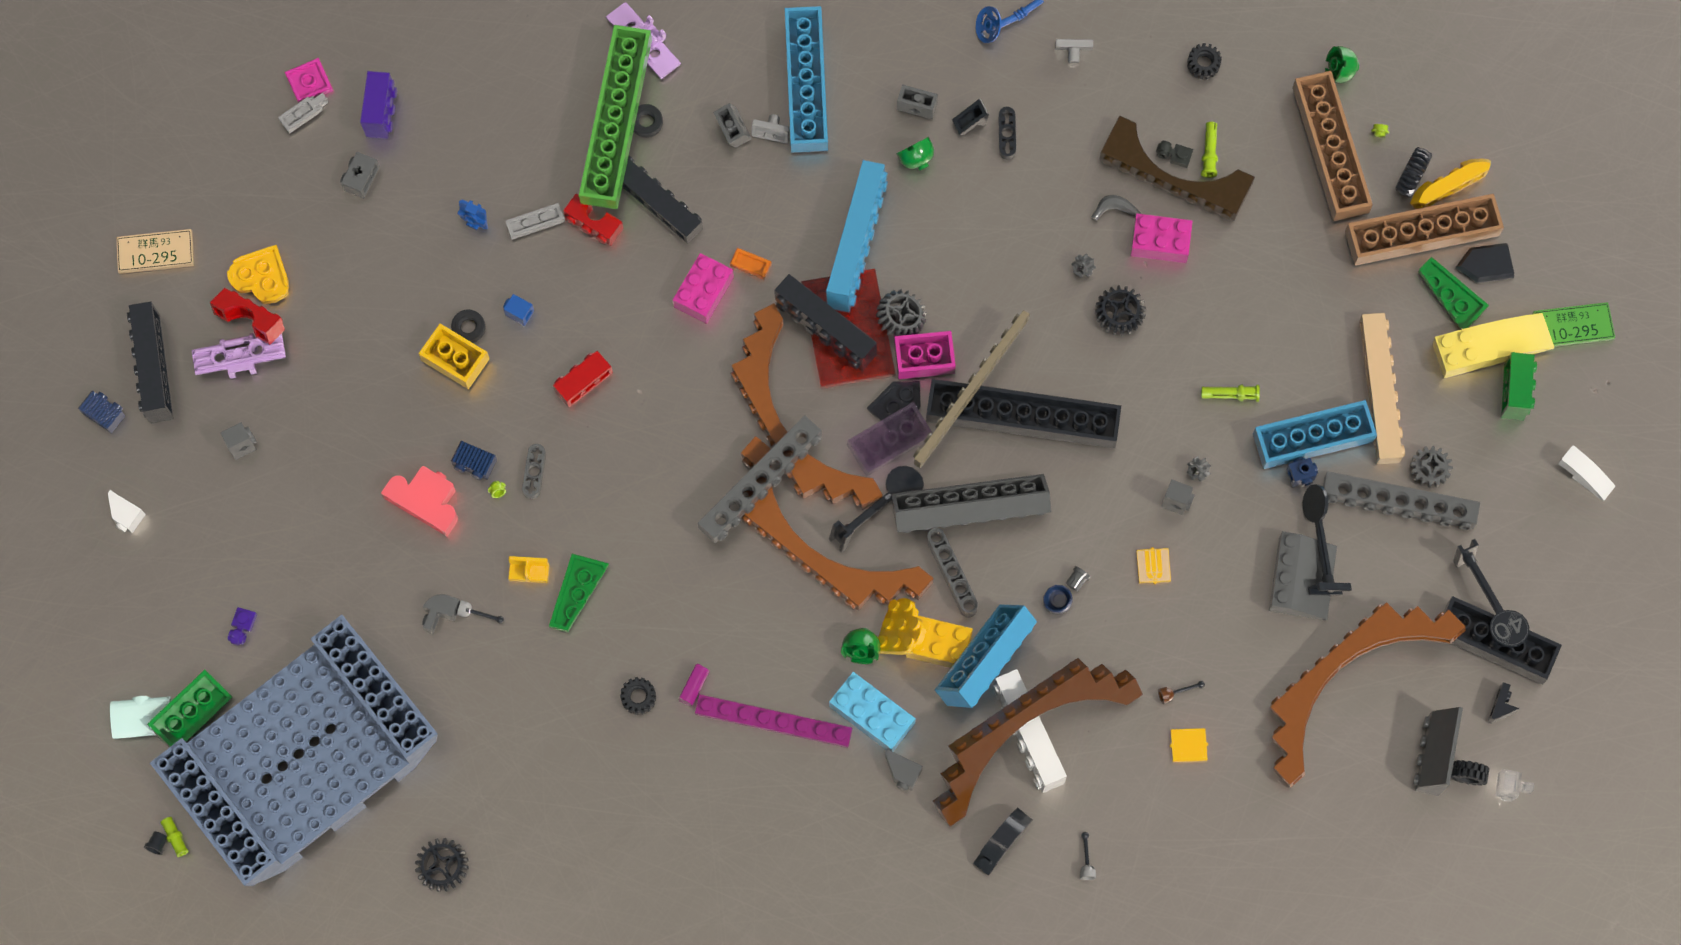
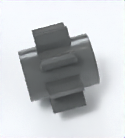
(1083, 265)
(1198, 468)

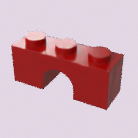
(605, 229)

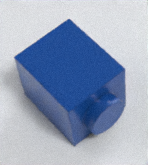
(518, 309)

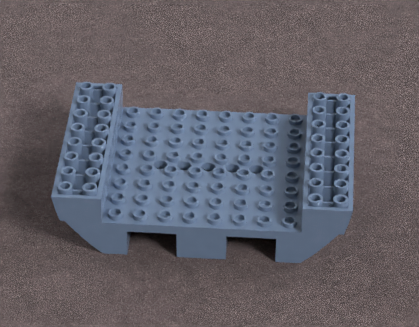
(267, 825)

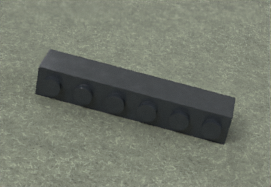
(661, 202)

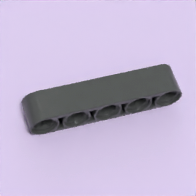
(952, 581)

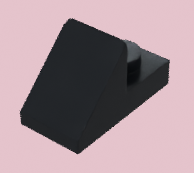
(972, 116)
(1500, 708)

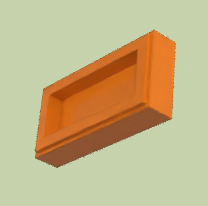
(750, 263)

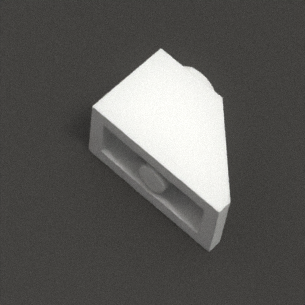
(124, 513)

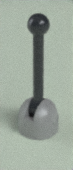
(465, 609)
(1087, 871)

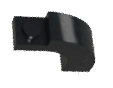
(1002, 840)

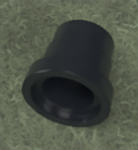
(156, 843)

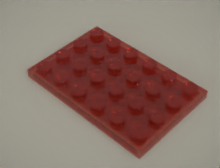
(835, 370)

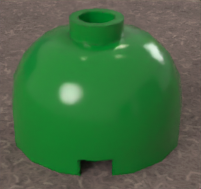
(1342, 63)
(917, 154)
(861, 646)

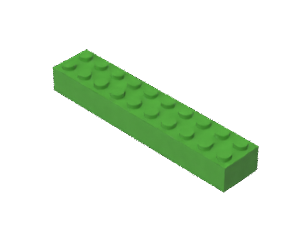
(615, 117)

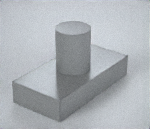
(1074, 47)
(771, 130)

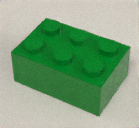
(1518, 386)

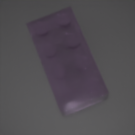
(889, 439)

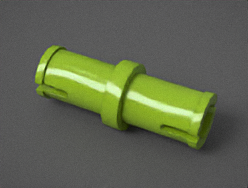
(174, 836)

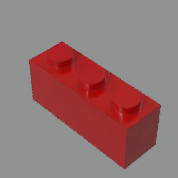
(582, 378)

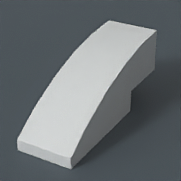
(1587, 473)

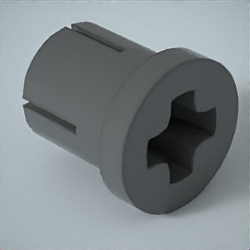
(1077, 578)

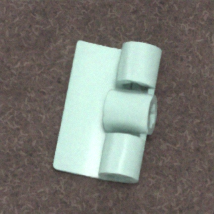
(131, 717)

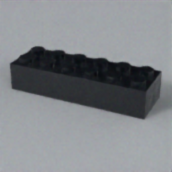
(825, 323)
(150, 362)
(1531, 659)

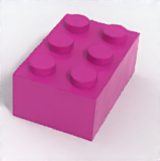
(1161, 238)
(703, 288)
(924, 355)

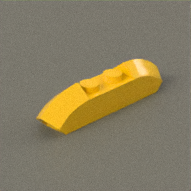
(1443, 187)

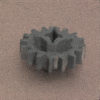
(1437, 461)

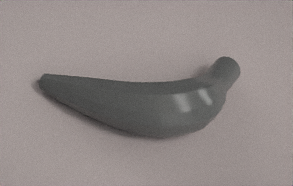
(1114, 202)

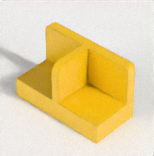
(528, 569)

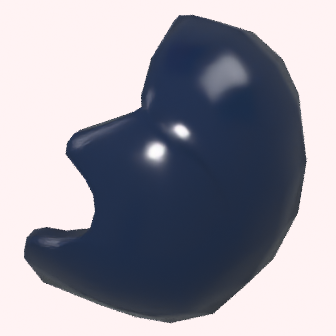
(1058, 599)

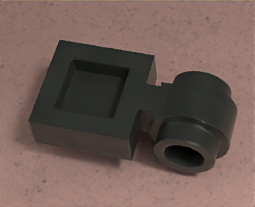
(1179, 155)

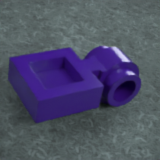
(243, 621)

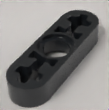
(1002, 139)

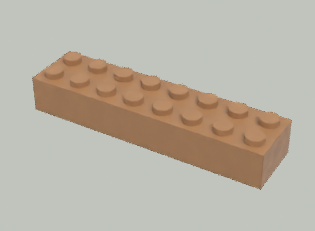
(1332, 146)
(1424, 229)

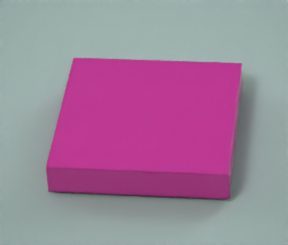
(308, 80)

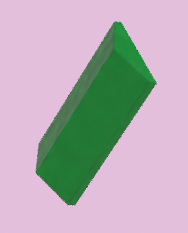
(189, 710)

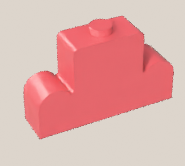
(424, 498)

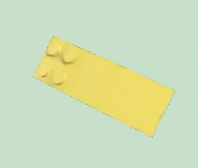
(1491, 343)

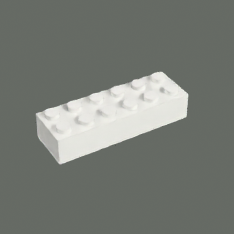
(1031, 737)

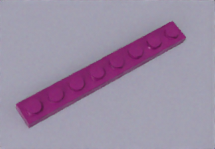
(773, 721)

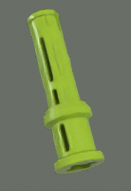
(1209, 157)
(1240, 392)

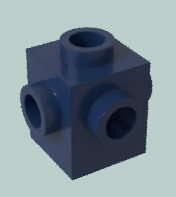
(1302, 472)

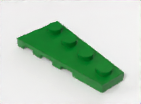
(1455, 296)
(577, 587)

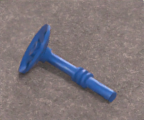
(993, 25)

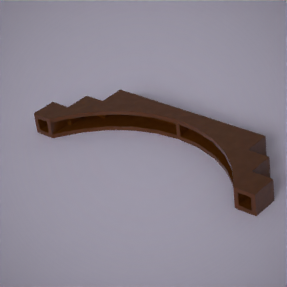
(978, 746)

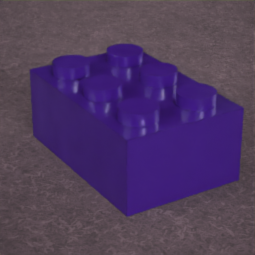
(378, 105)

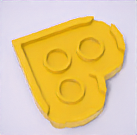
(261, 274)
(901, 628)

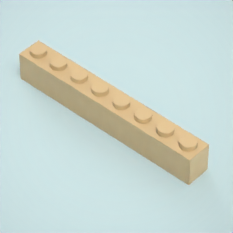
(1381, 388)

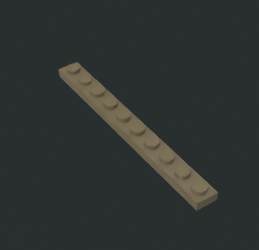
(966, 395)

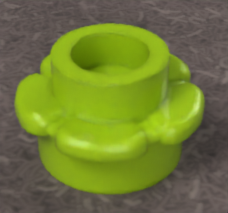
(1380, 130)
(497, 489)

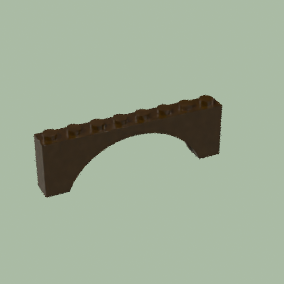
(1218, 196)

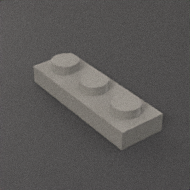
(535, 221)

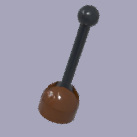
(1167, 694)

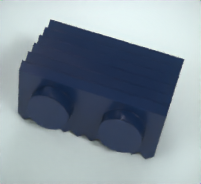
(102, 411)
(473, 460)

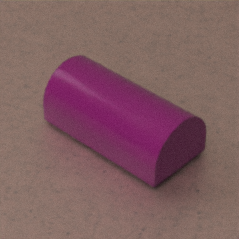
(694, 685)

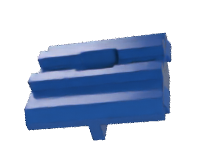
(473, 214)

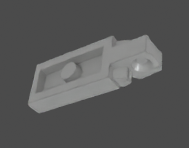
(302, 112)

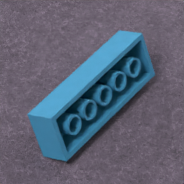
(1314, 434)
(986, 656)

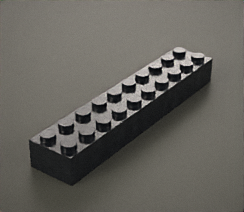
(1028, 414)

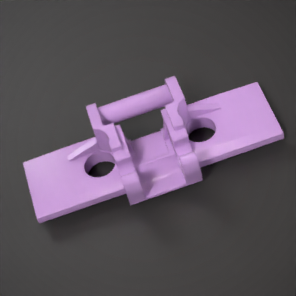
(666, 61)
(238, 358)

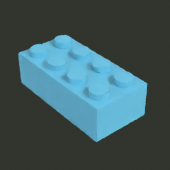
(872, 712)

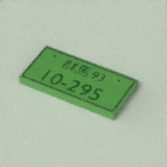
(1579, 324)

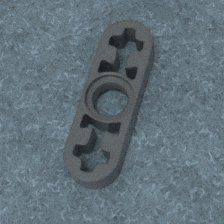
(537, 485)

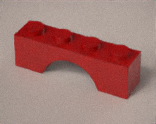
(230, 305)

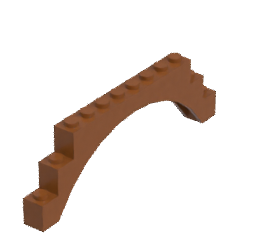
(753, 378)
(850, 583)
(1376, 631)

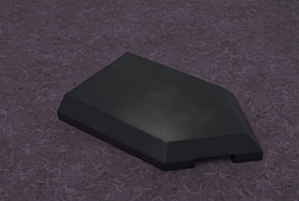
(1487, 263)
(894, 398)

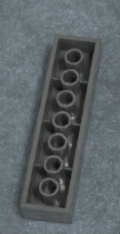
(971, 503)

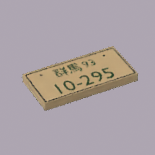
(155, 251)

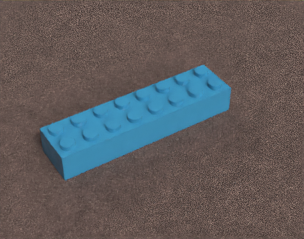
(806, 79)
(856, 236)

